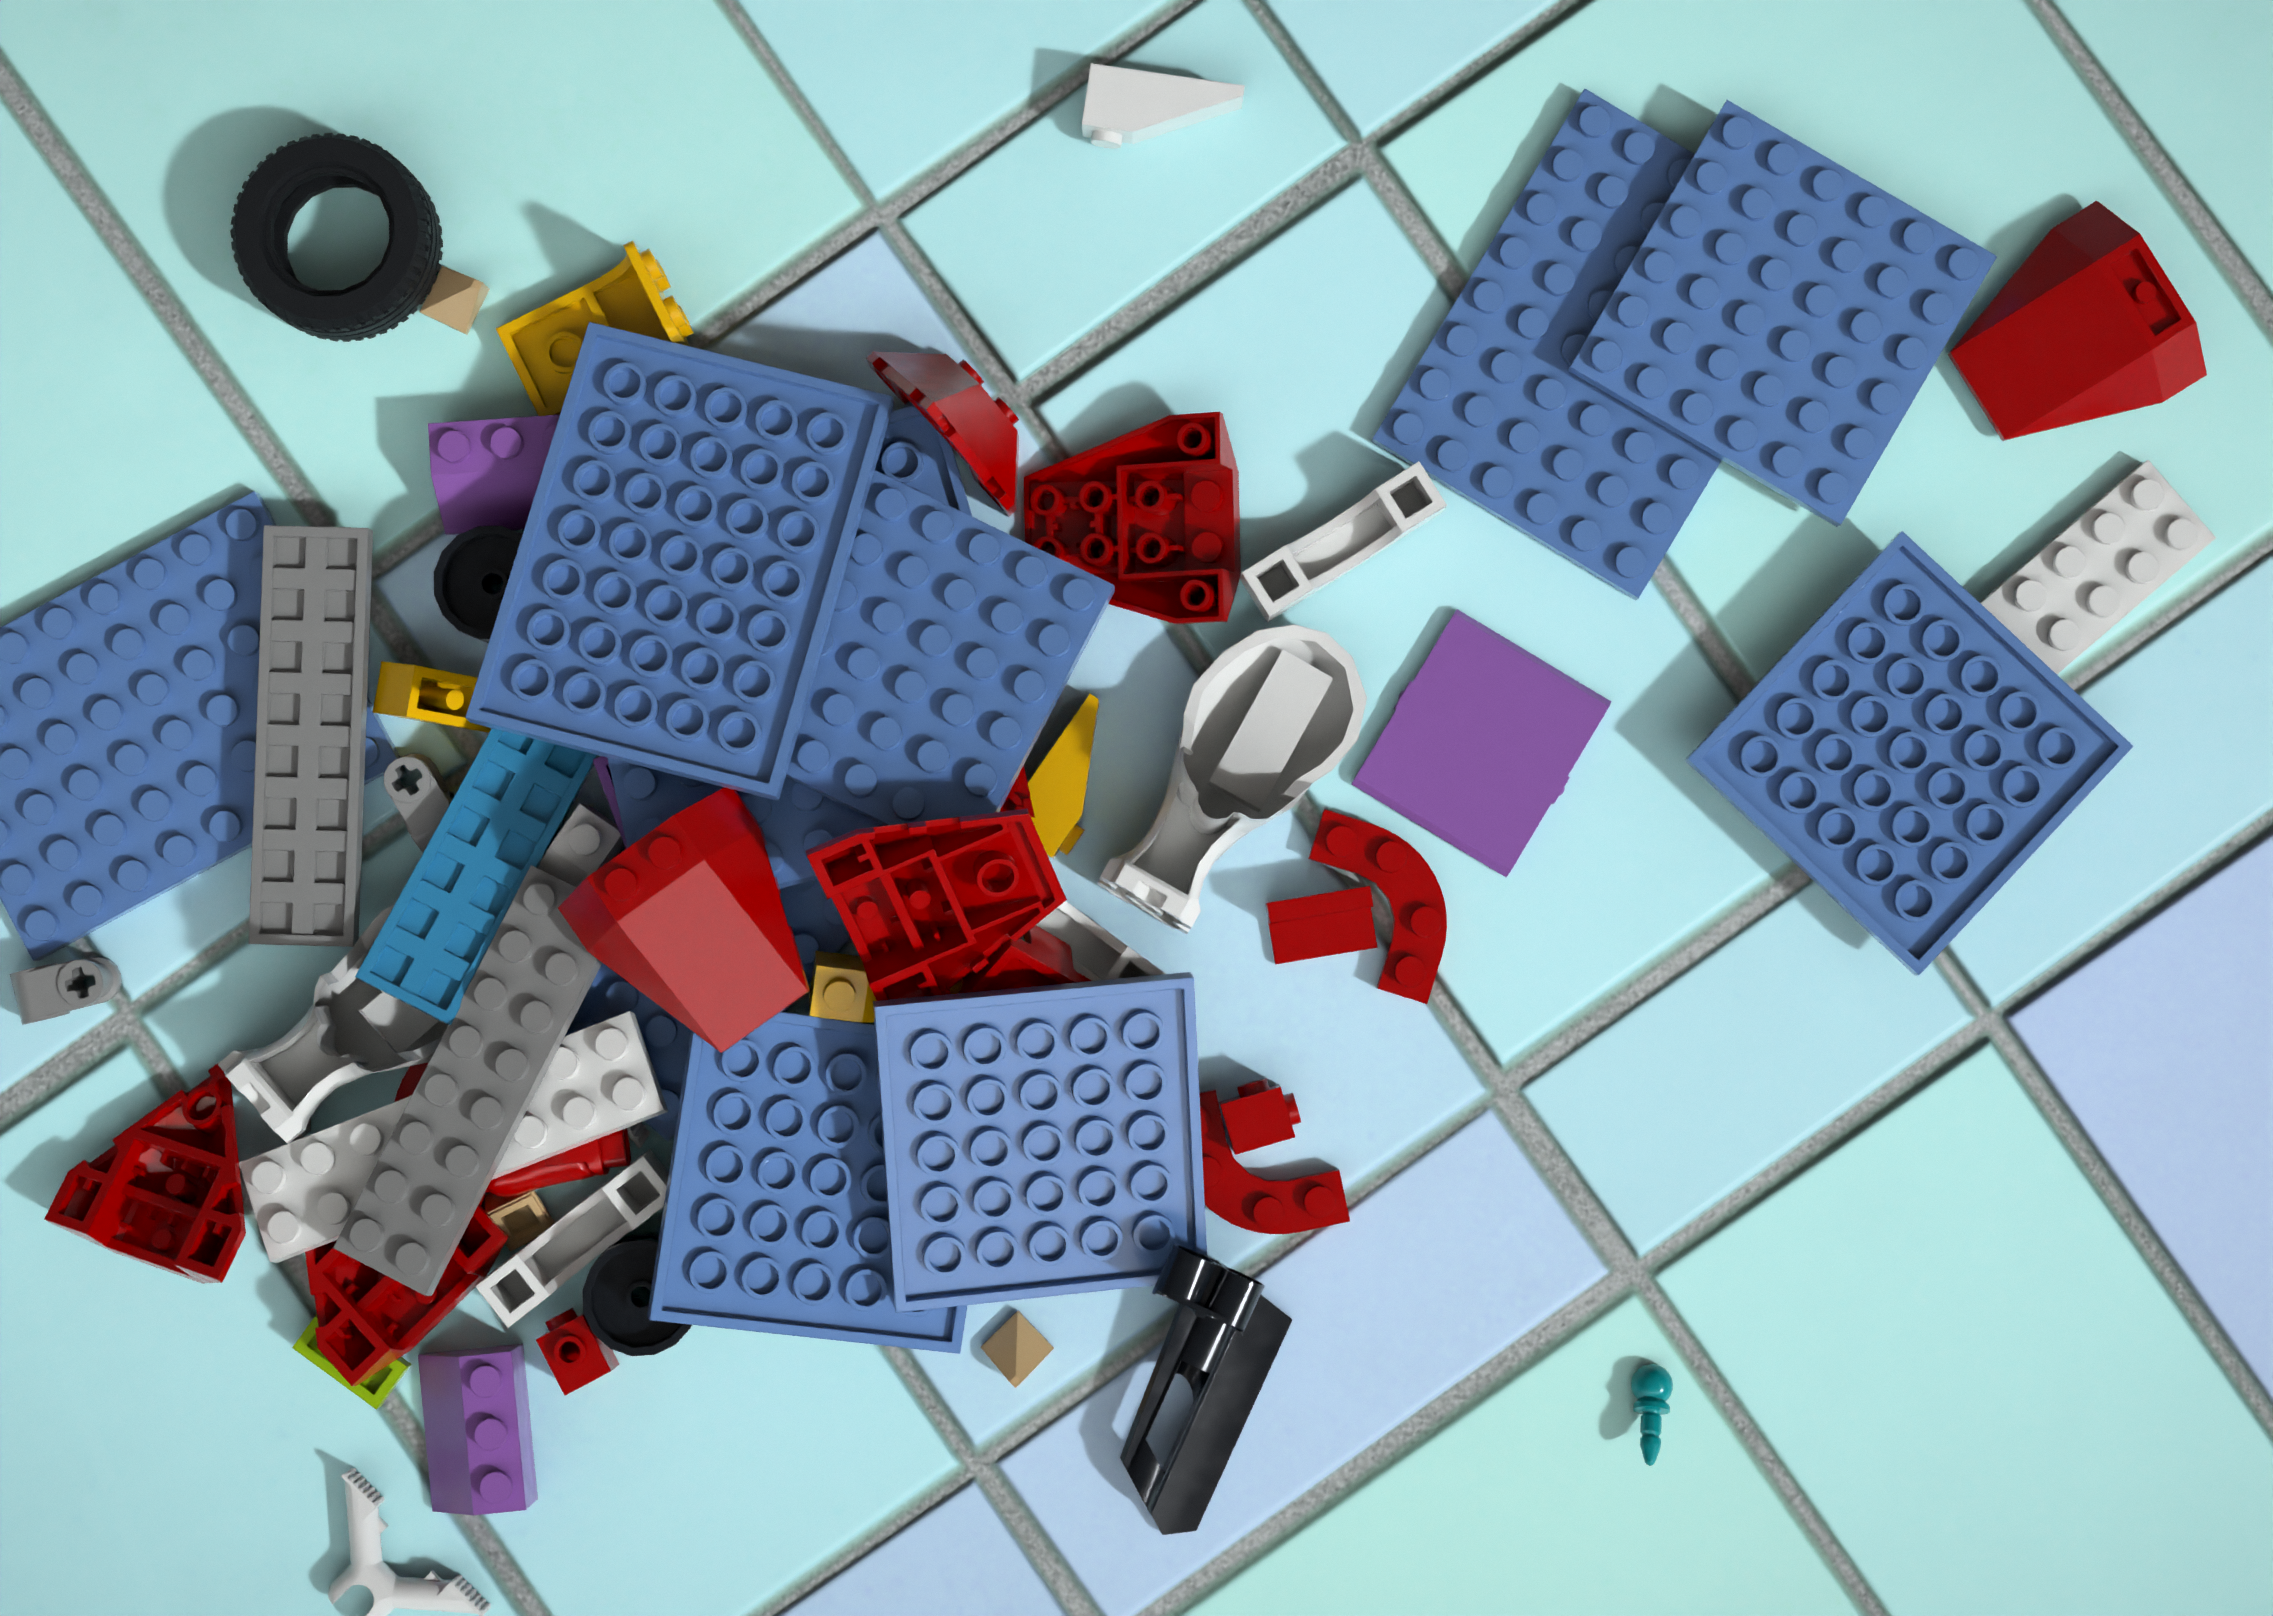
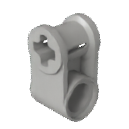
(422, 808)
(60, 988)

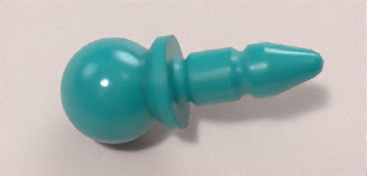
(1652, 1389)

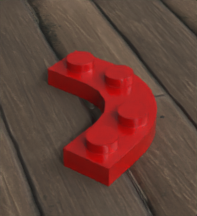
(1410, 890)
(1262, 1203)

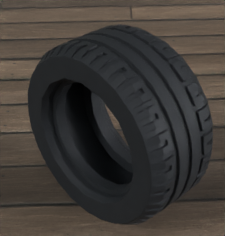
(285, 185)

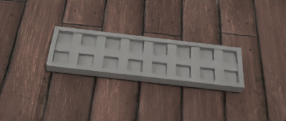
(310, 736)
(473, 1091)

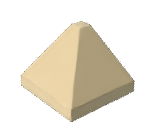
(455, 299)
(519, 1216)
(1017, 1348)

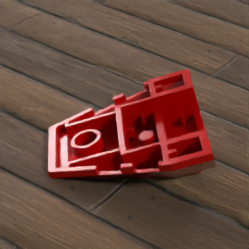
(936, 895)
(696, 921)

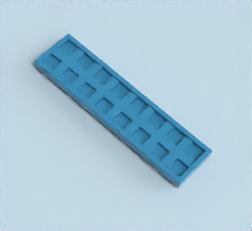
(473, 870)

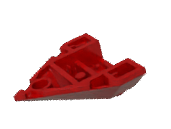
(961, 413)
(165, 1187)
(375, 1319)

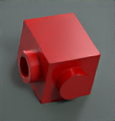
(1259, 1116)
(574, 1351)

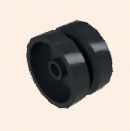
(466, 577)
(609, 1304)

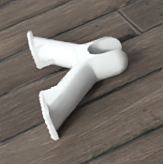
(372, 1572)

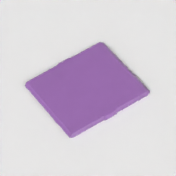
(1481, 743)

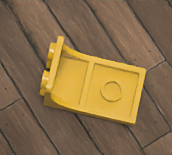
(549, 338)

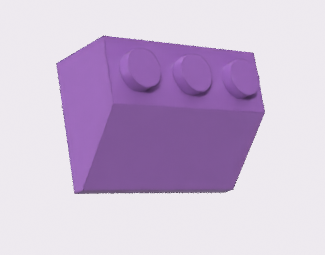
(488, 469)
(478, 1430)

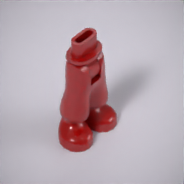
(572, 1165)

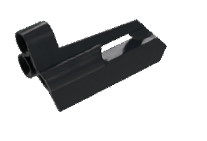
(1224, 1348)

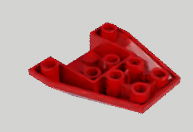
(2080, 332)
(1148, 516)

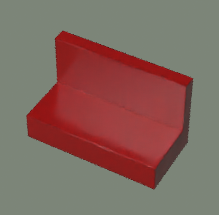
(1321, 925)

